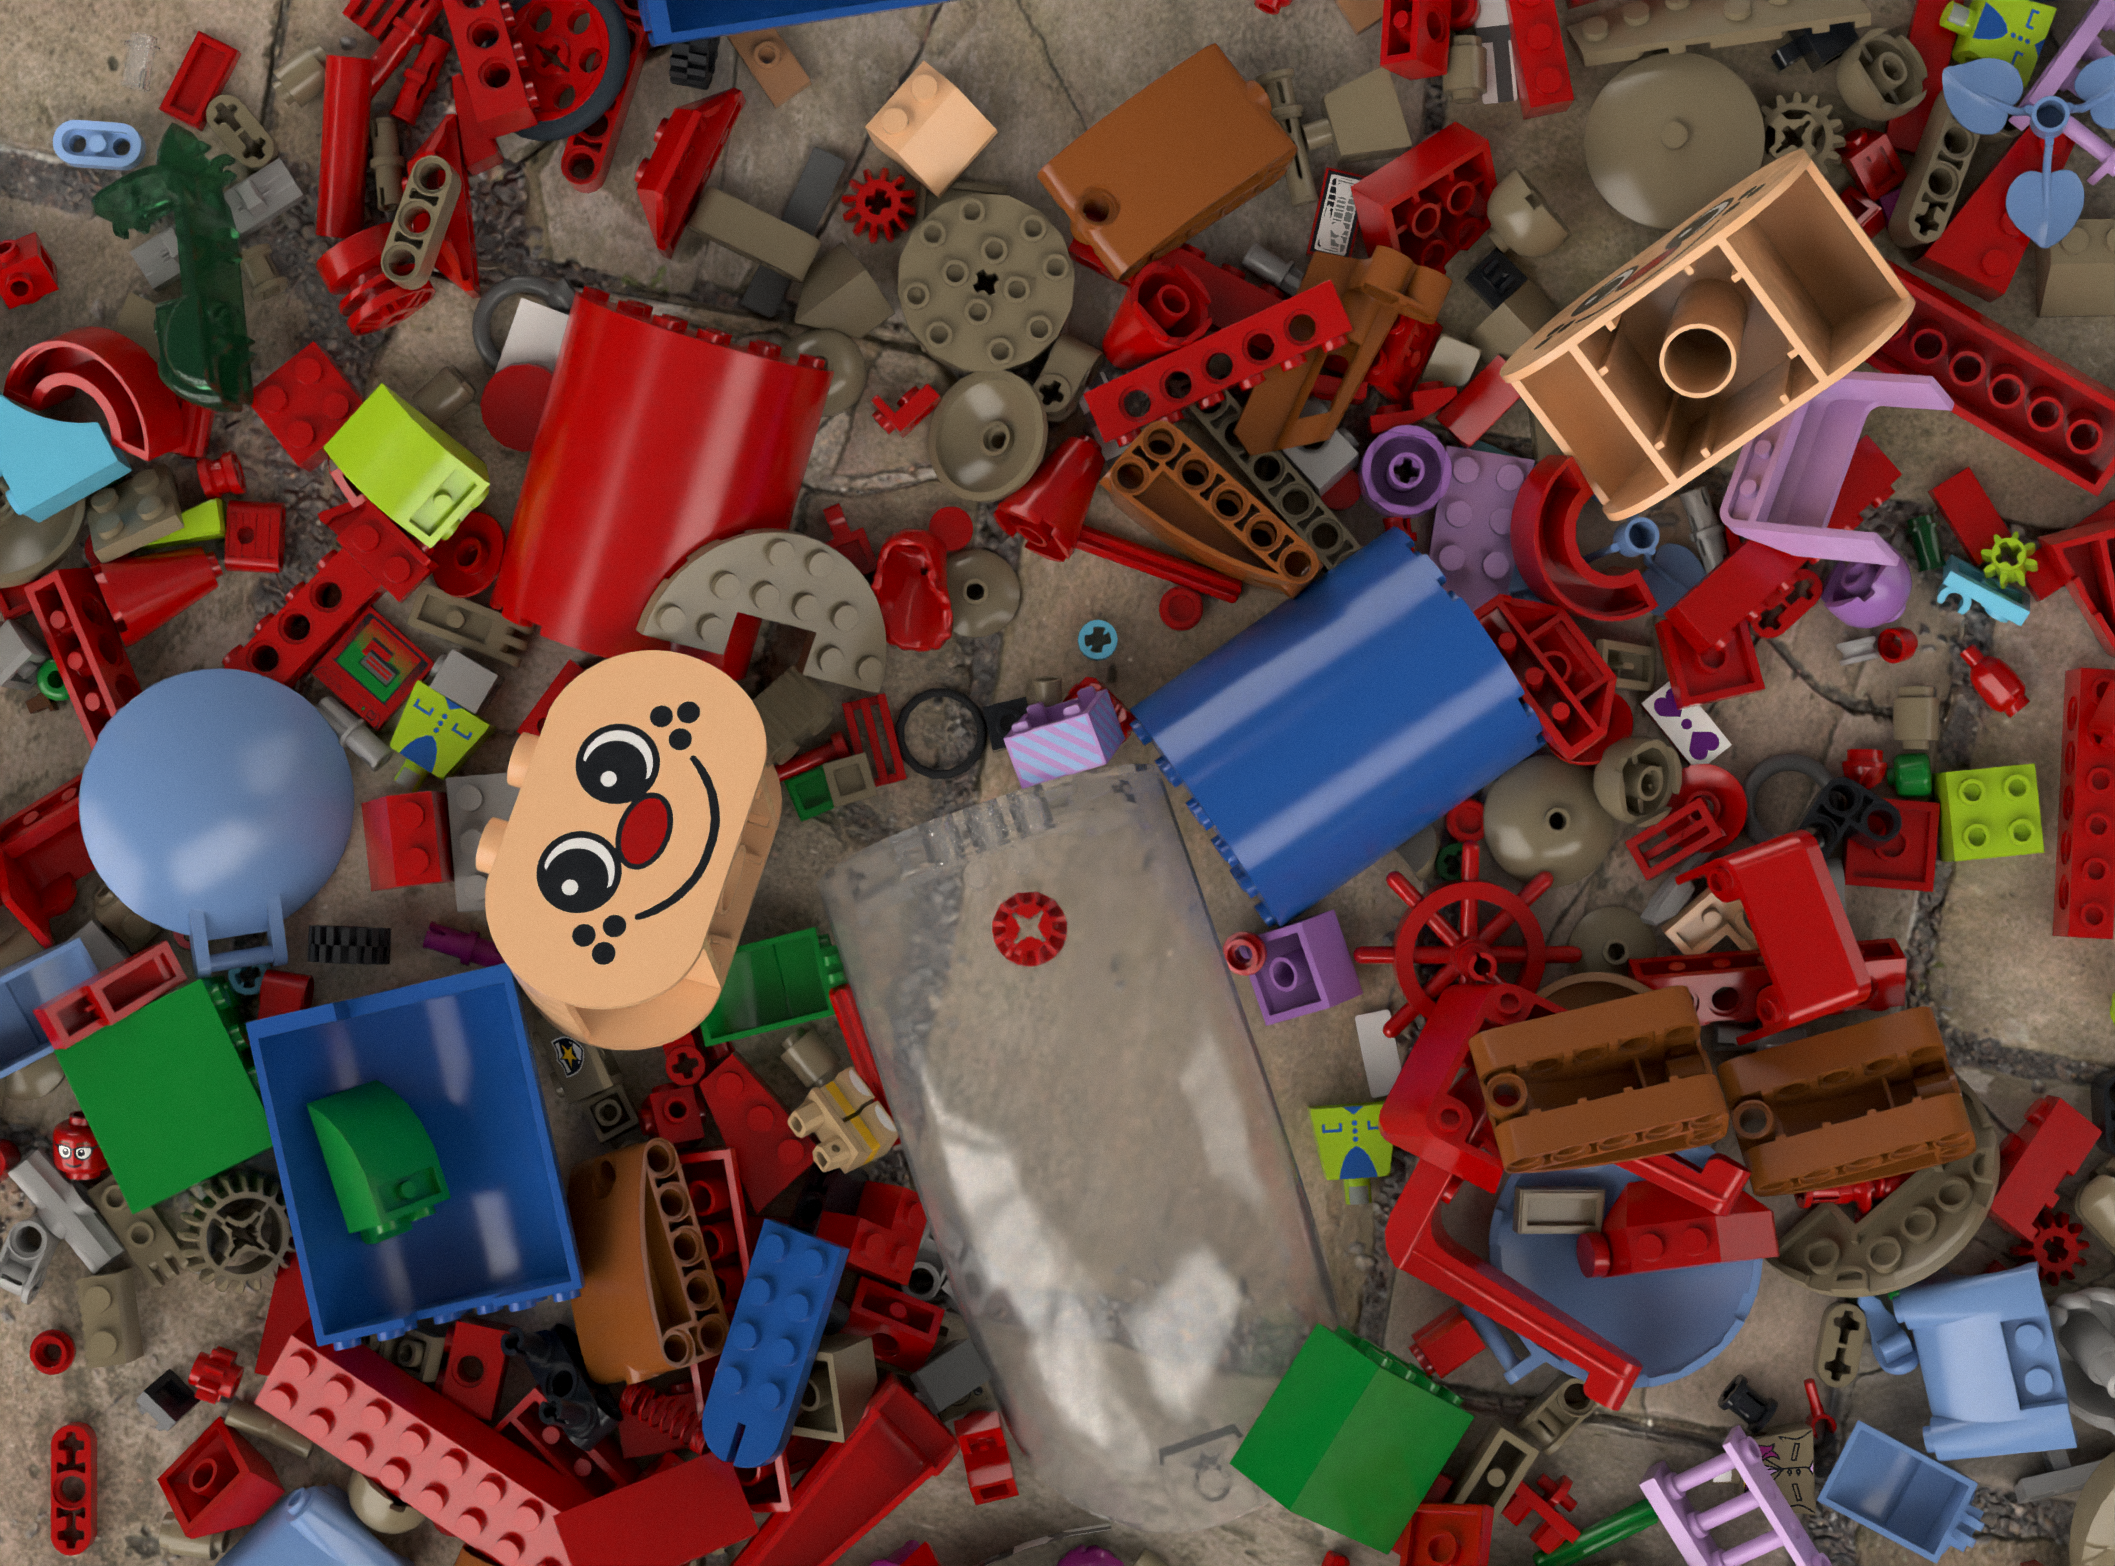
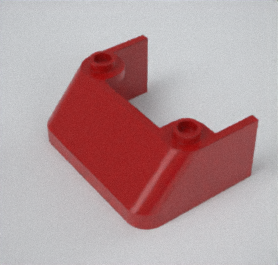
(43, 859)
(1796, 927)
(1419, 1111)

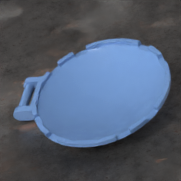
(217, 809)
(1660, 1318)

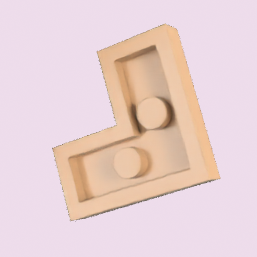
(1707, 922)

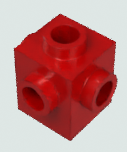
(26, 271)
(673, 1116)

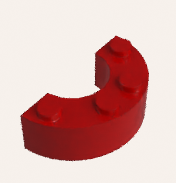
(112, 371)
(1548, 551)

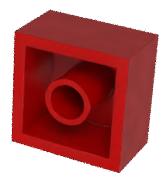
(306, 404)

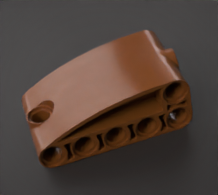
(1169, 162)
(1187, 519)
(1601, 1084)
(1848, 1105)
(635, 1298)

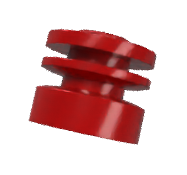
(372, 298)

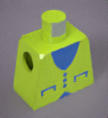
(2000, 31)
(436, 737)
(1351, 1146)

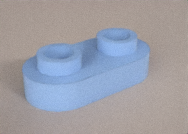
(101, 144)

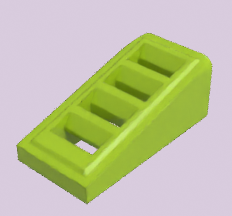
(201, 524)

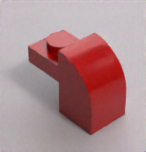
(986, 1456)

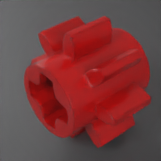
(216, 1375)

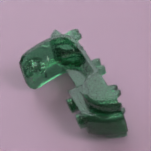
(205, 330)

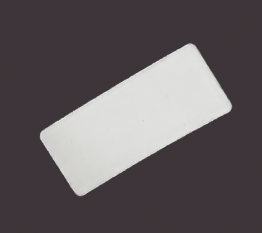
(1378, 1052)

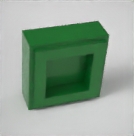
(810, 793)

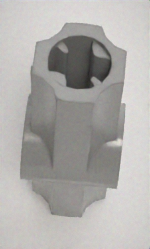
(67, 1210)

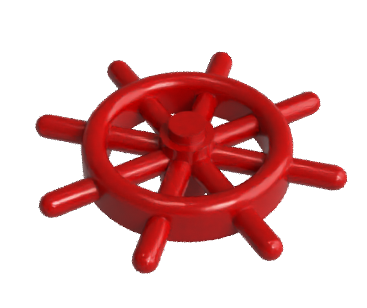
(1467, 952)

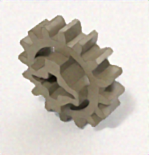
(1807, 128)

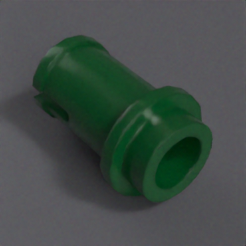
(1925, 542)

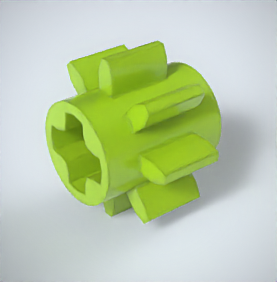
(2015, 550)

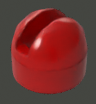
(1897, 650)

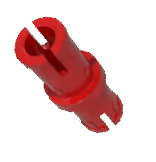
(420, 80)

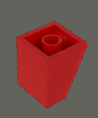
(408, 840)

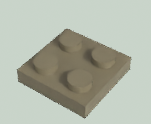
(133, 513)

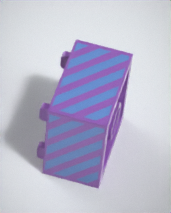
(1064, 737)

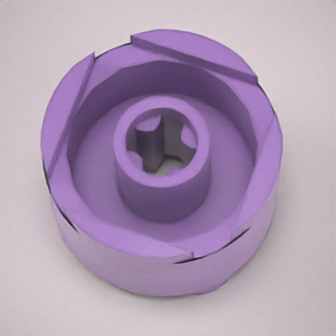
(1425, 459)

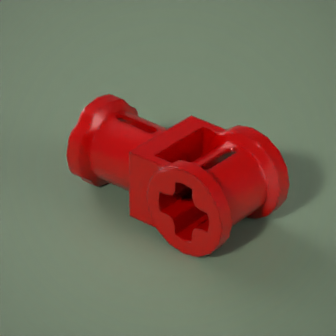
(674, 1053)

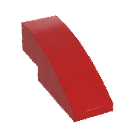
(110, 995)

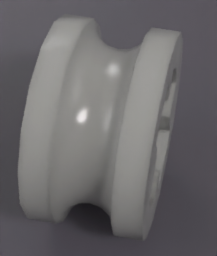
(1857, 650)

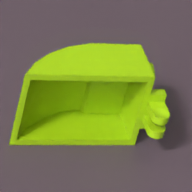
(409, 466)

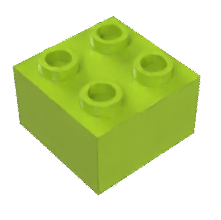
(1988, 813)

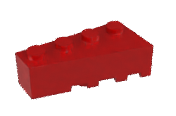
(1980, 240)

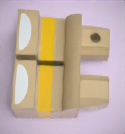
(845, 1123)

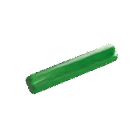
(1600, 1535)

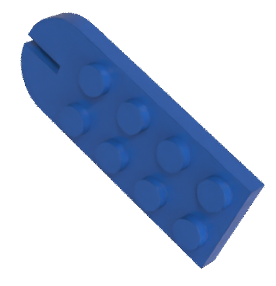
(771, 1345)

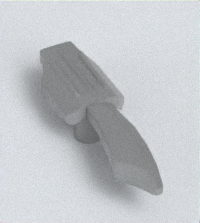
(1672, 898)

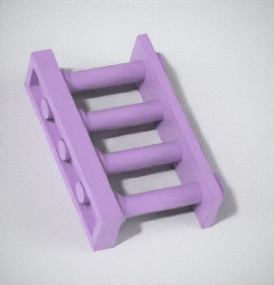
(2061, 75)
(1691, 1528)

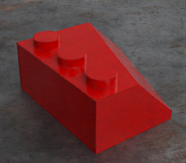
(1429, 198)

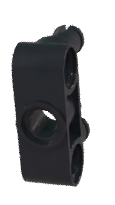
(573, 1399)

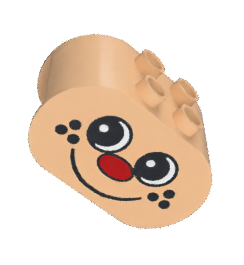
(1710, 335)
(632, 848)

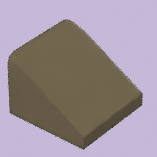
(1451, 362)

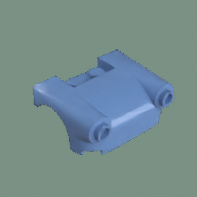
(1988, 1363)
(312, 1530)

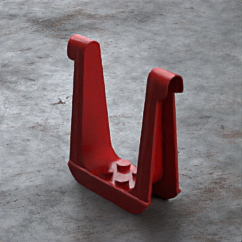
(1426, 1251)
(856, 1481)

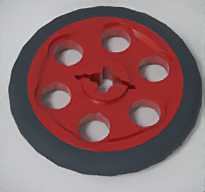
(593, 90)

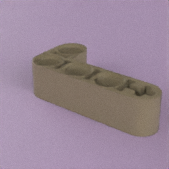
(1911, 221)

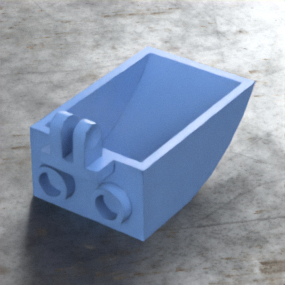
(26, 987)
(1903, 1494)

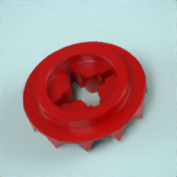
(1029, 951)

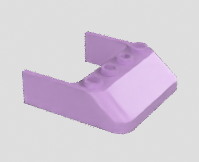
(1796, 468)

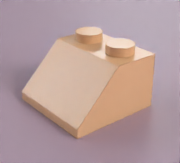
(930, 129)

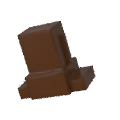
(41, 703)

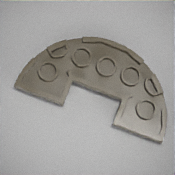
(782, 580)
(1904, 1235)

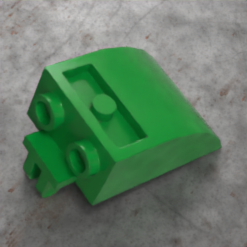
(775, 986)
(378, 1160)

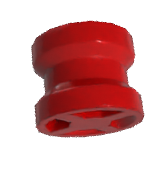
(221, 475)

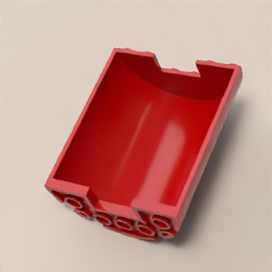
(642, 460)

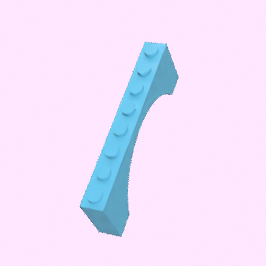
(53, 461)

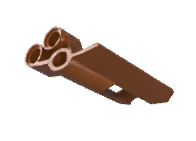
(1373, 297)

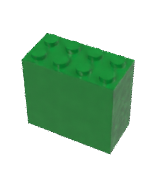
(171, 1092)
(1353, 1437)

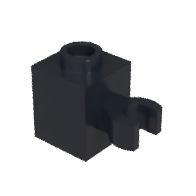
(1817, 48)
(1000, 719)

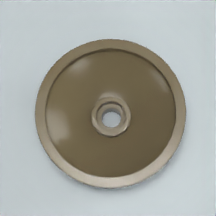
(969, 432)
(1519, 825)

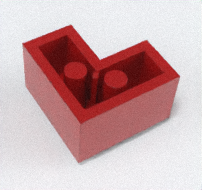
(881, 1235)

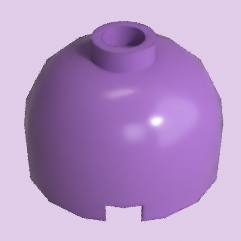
(1867, 593)

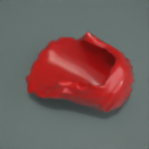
(914, 604)

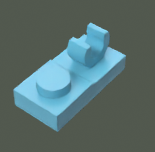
(1971, 584)

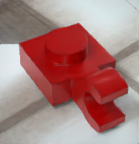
(850, 544)

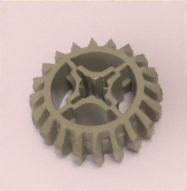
(229, 1246)

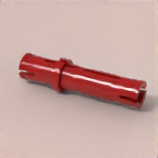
(402, 39)

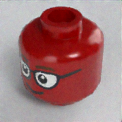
(77, 1149)

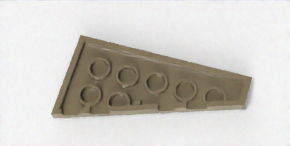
(1673, 24)

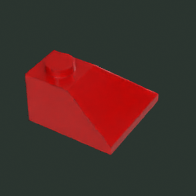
(219, 1483)

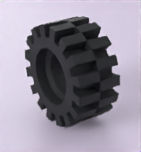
(694, 62)
(349, 945)

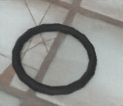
(981, 733)

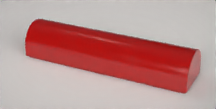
(344, 146)

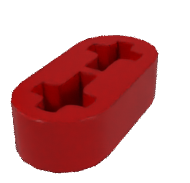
(1790, 612)

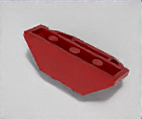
(684, 162)
(458, 251)
(1556, 668)
(1663, 1232)

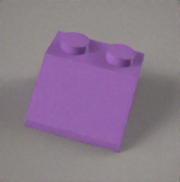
(1304, 969)

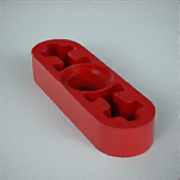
(86, 1520)

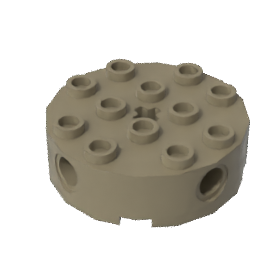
(994, 240)

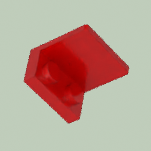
(1398, 360)

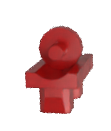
(1554, 1526)

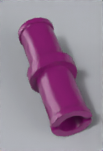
(462, 945)

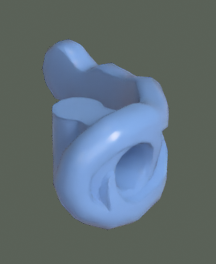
(1889, 1342)

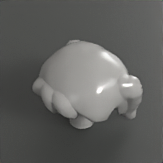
(2086, 1349)

